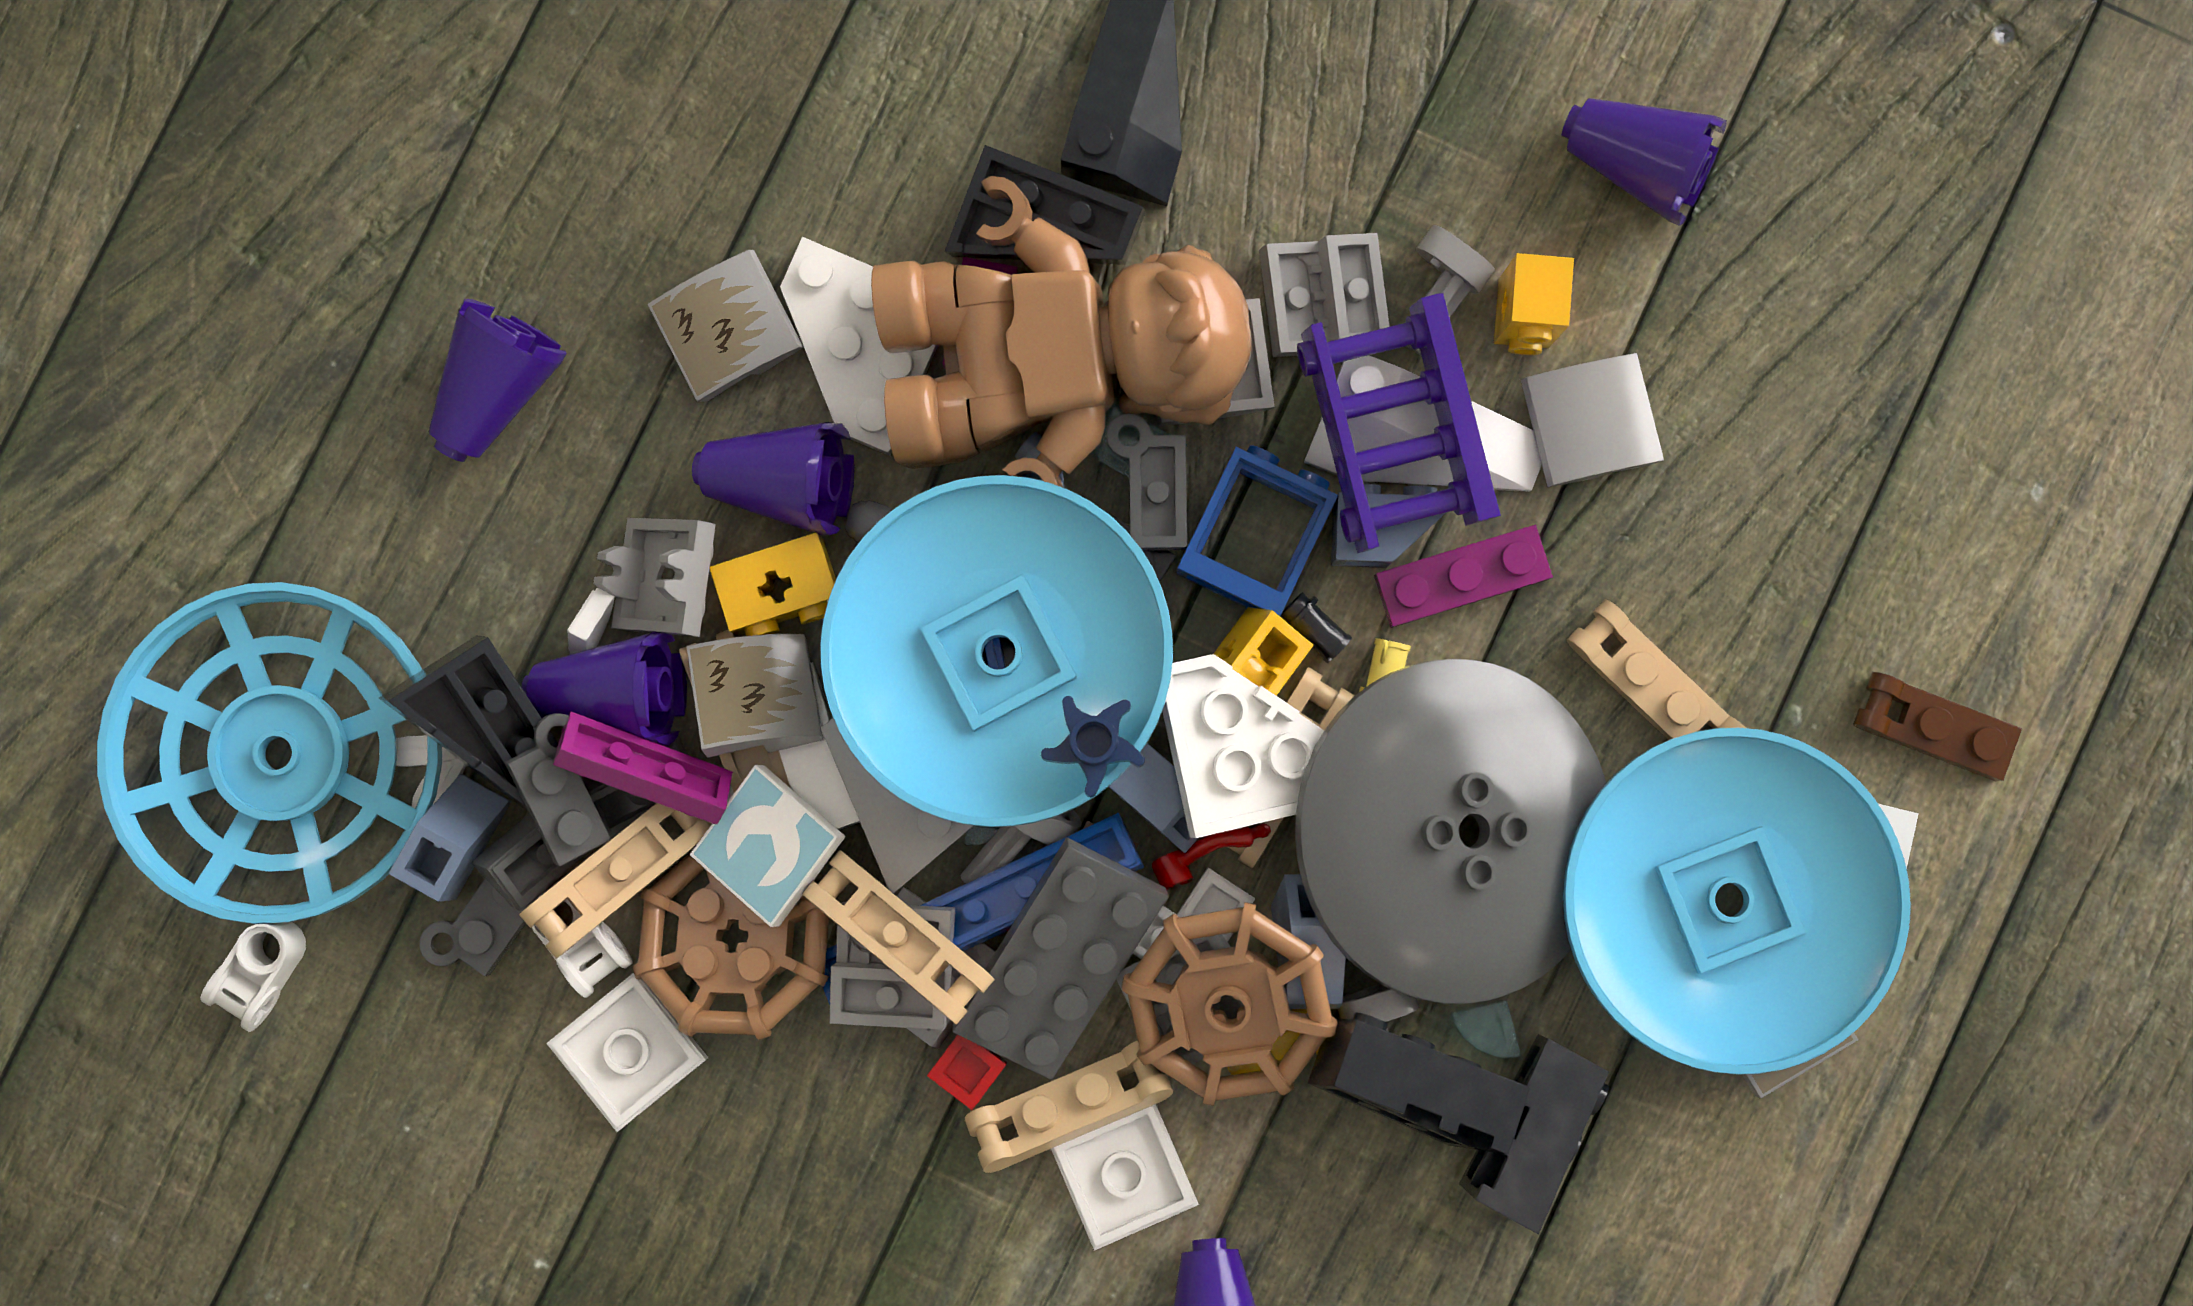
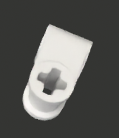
(597, 941)
(250, 981)

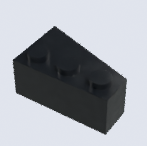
(1093, 217)
(472, 710)
(1419, 1086)
(1547, 1138)

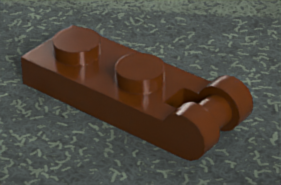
(1938, 727)

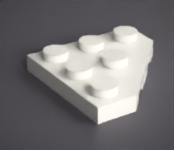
(838, 329)
(1233, 747)

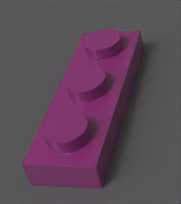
(1463, 576)
(643, 768)

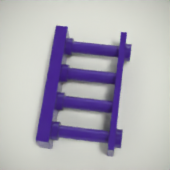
(1440, 384)

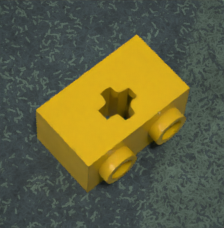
(1533, 302)
(745, 579)
(1264, 648)

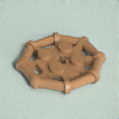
(723, 973)
(1246, 978)

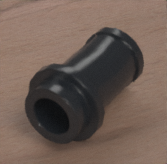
(1316, 626)

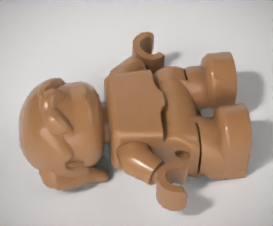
(1047, 345)

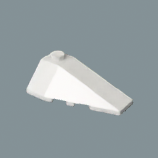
(1507, 445)

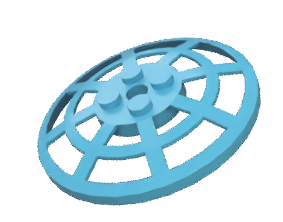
(239, 747)

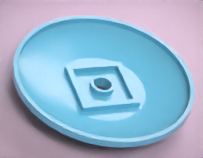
(945, 581)
(1816, 918)

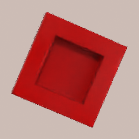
(966, 1070)

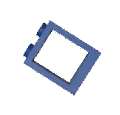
(1233, 585)

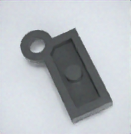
(1155, 484)
(556, 798)
(479, 933)

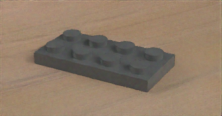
(1061, 958)

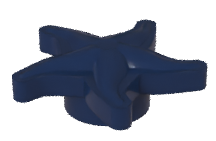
(1093, 743)

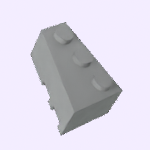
(898, 832)

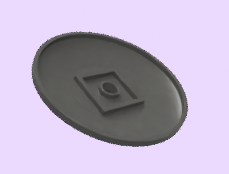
(1386, 817)

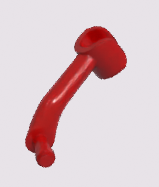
(1174, 868)

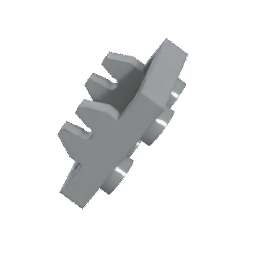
(641, 596)

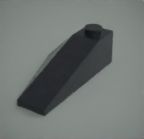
(1128, 107)

